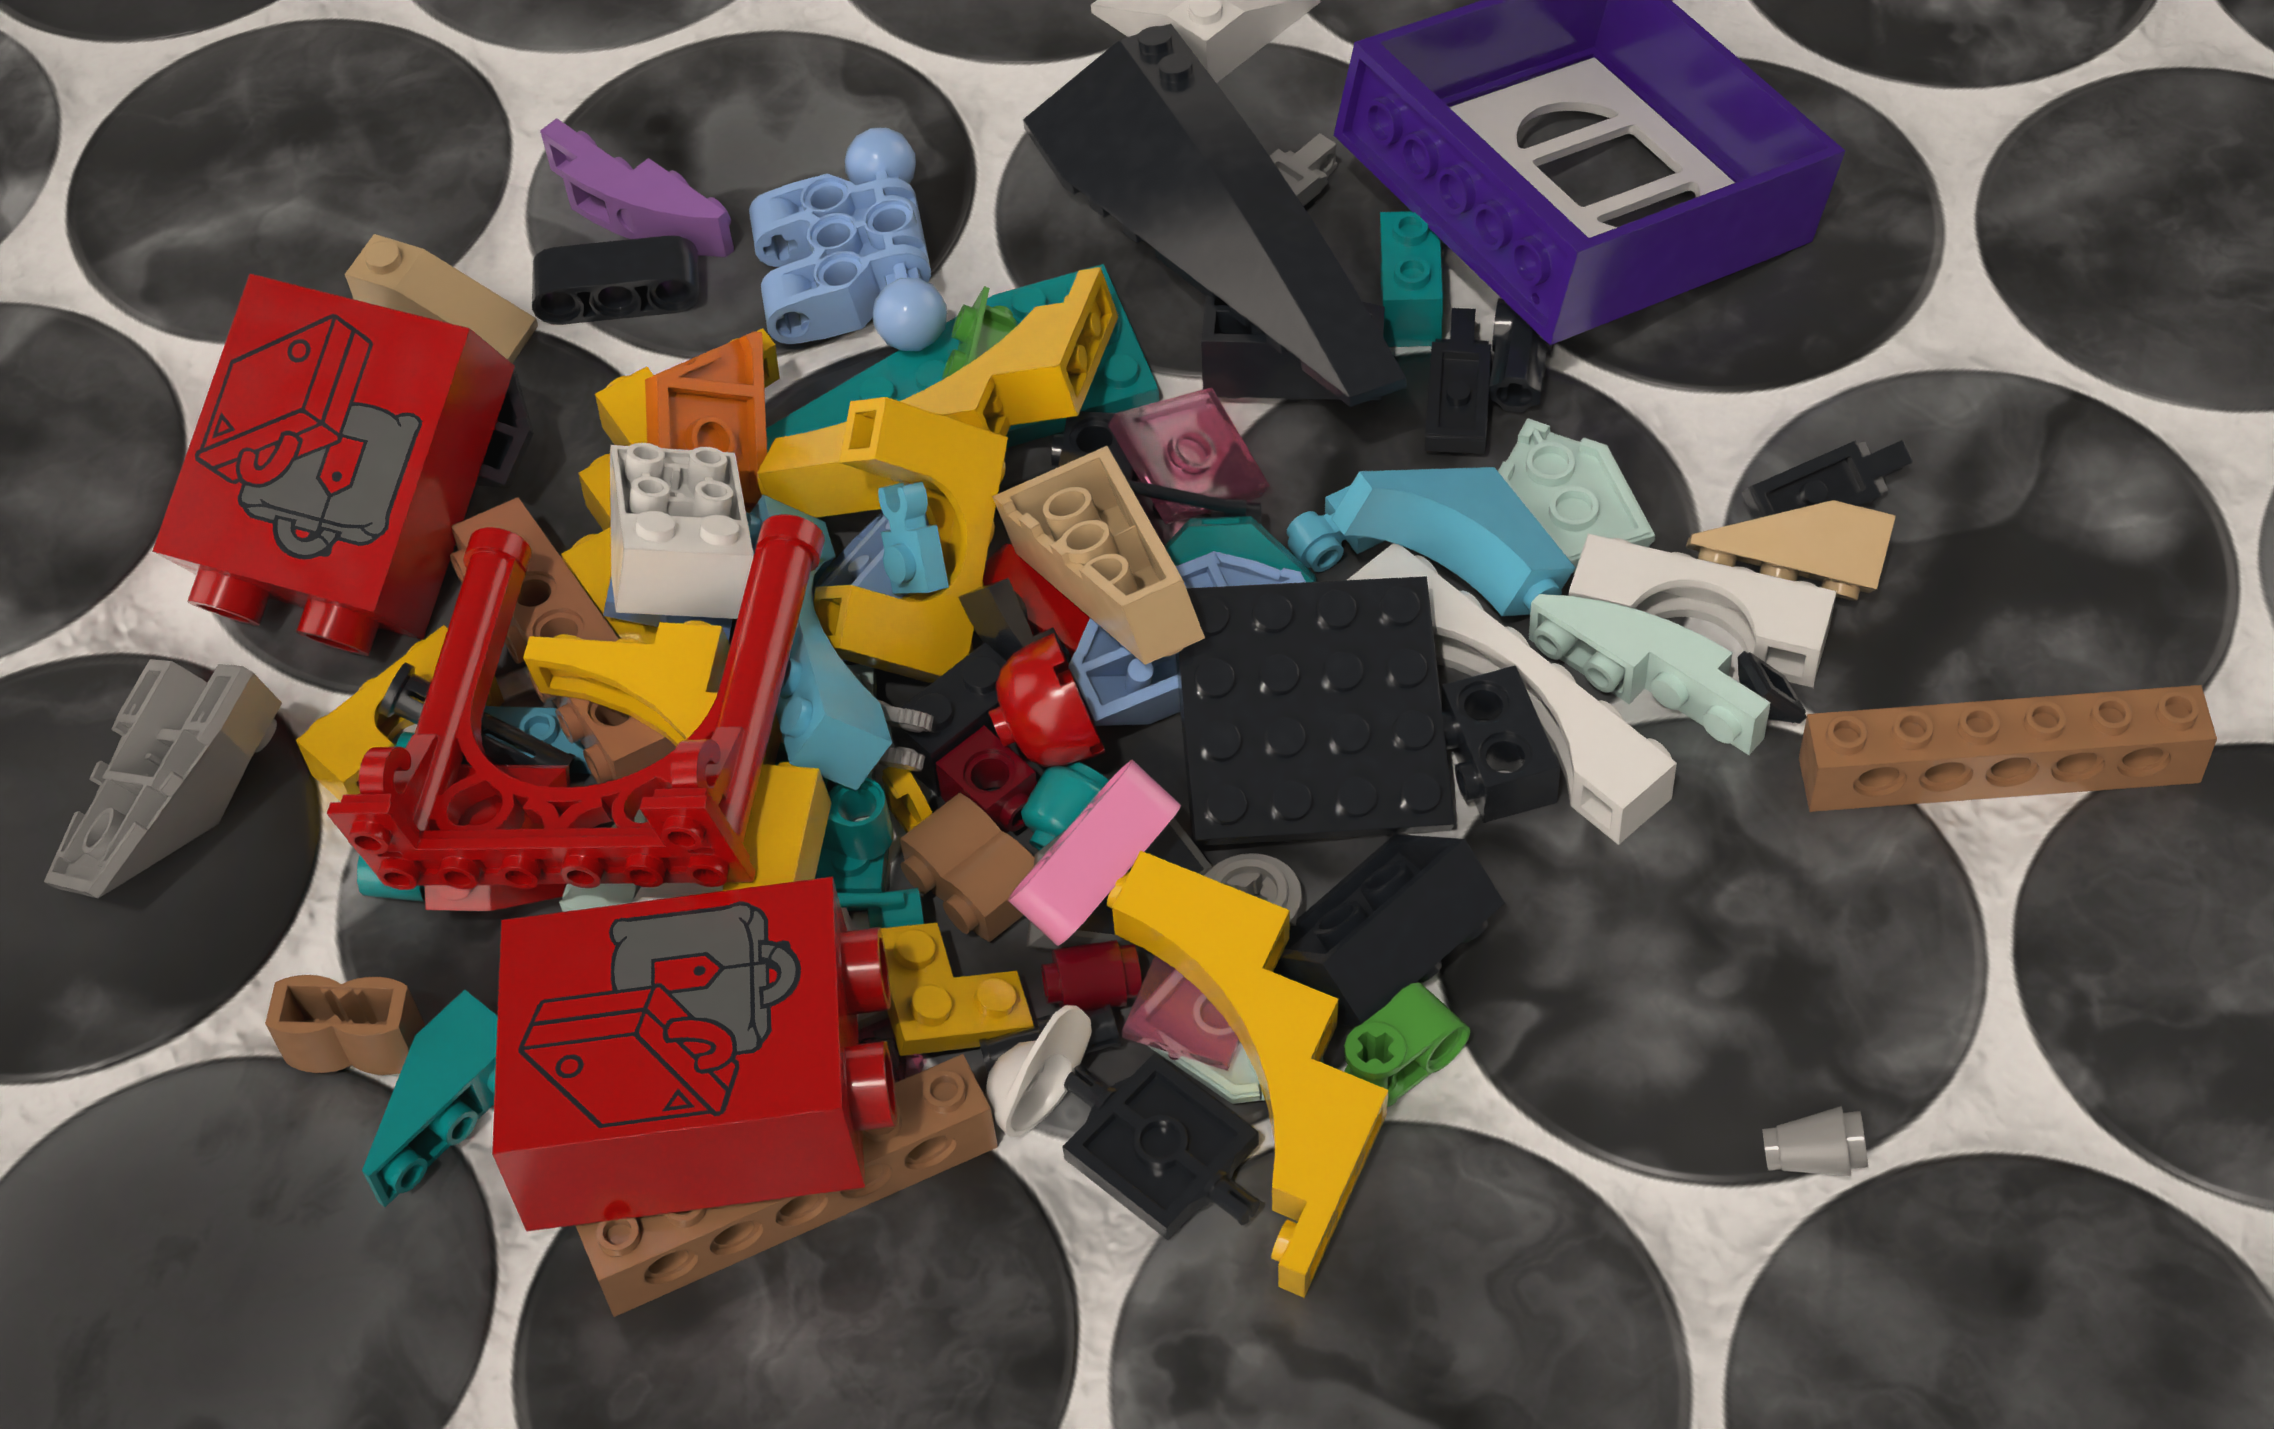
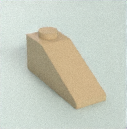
(424, 285)

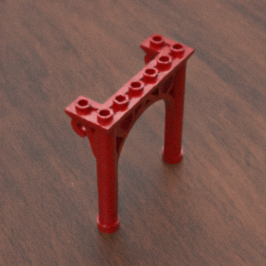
(692, 797)

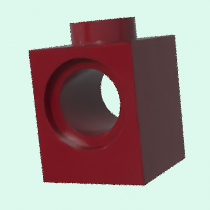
(983, 764)

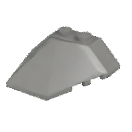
(169, 774)

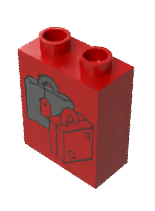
(332, 463)
(687, 1054)

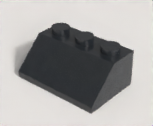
(1390, 923)

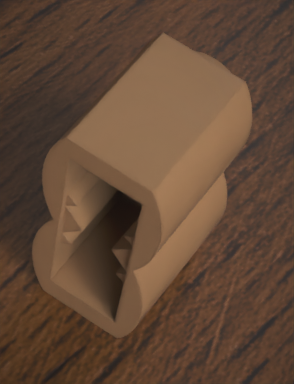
(967, 865)
(338, 1025)

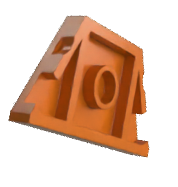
(714, 404)

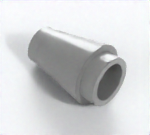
(1818, 1144)

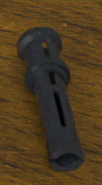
(408, 685)

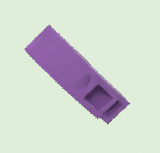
(636, 200)

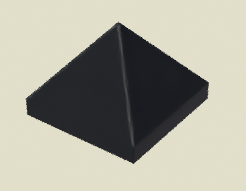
(1771, 686)

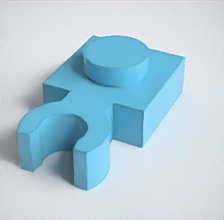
(911, 547)

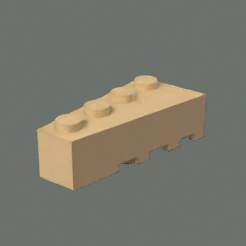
(1102, 553)

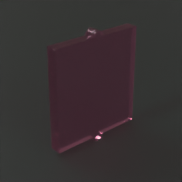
(1179, 1019)

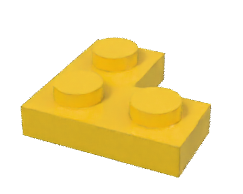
(943, 1011)

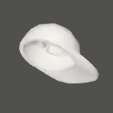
(1032, 1074)

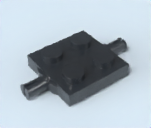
(1161, 1145)

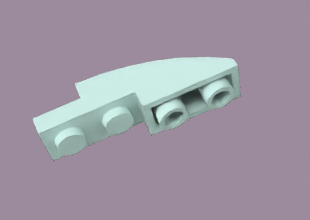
(1636, 651)

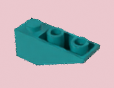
(436, 1098)

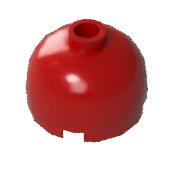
(1044, 708)

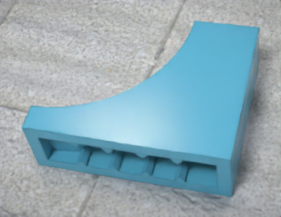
(1466, 524)

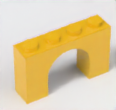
(961, 472)

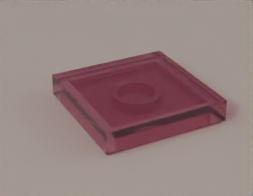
(1190, 448)

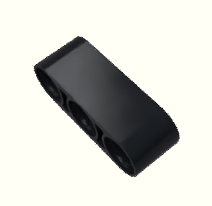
(615, 280)

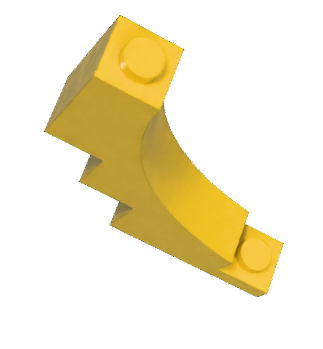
(1025, 378)
(1317, 1113)

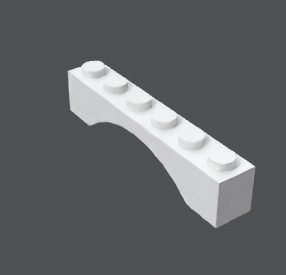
(1608, 766)

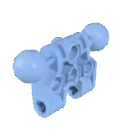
(849, 251)

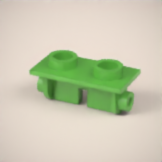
(977, 331)

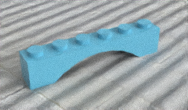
(822, 706)

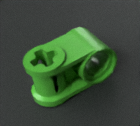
(1405, 1041)

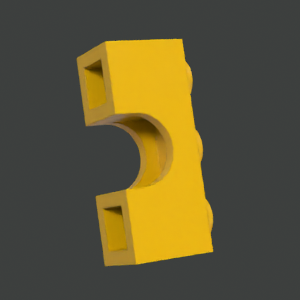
(341, 739)

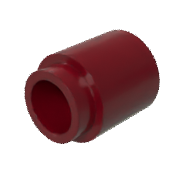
(1092, 975)

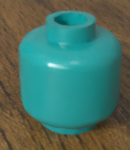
(1059, 800)

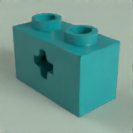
(1410, 280)

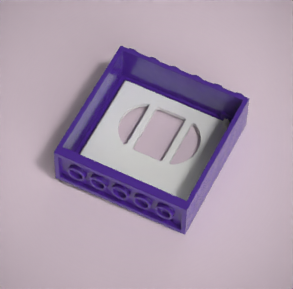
(1440, 122)

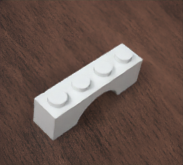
(1766, 614)

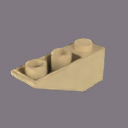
(1820, 542)

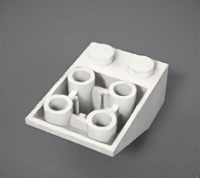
(677, 532)

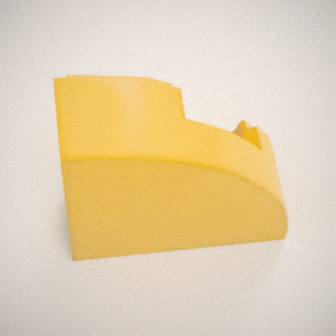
(905, 798)

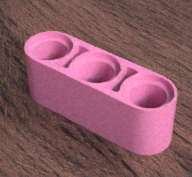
(1094, 853)

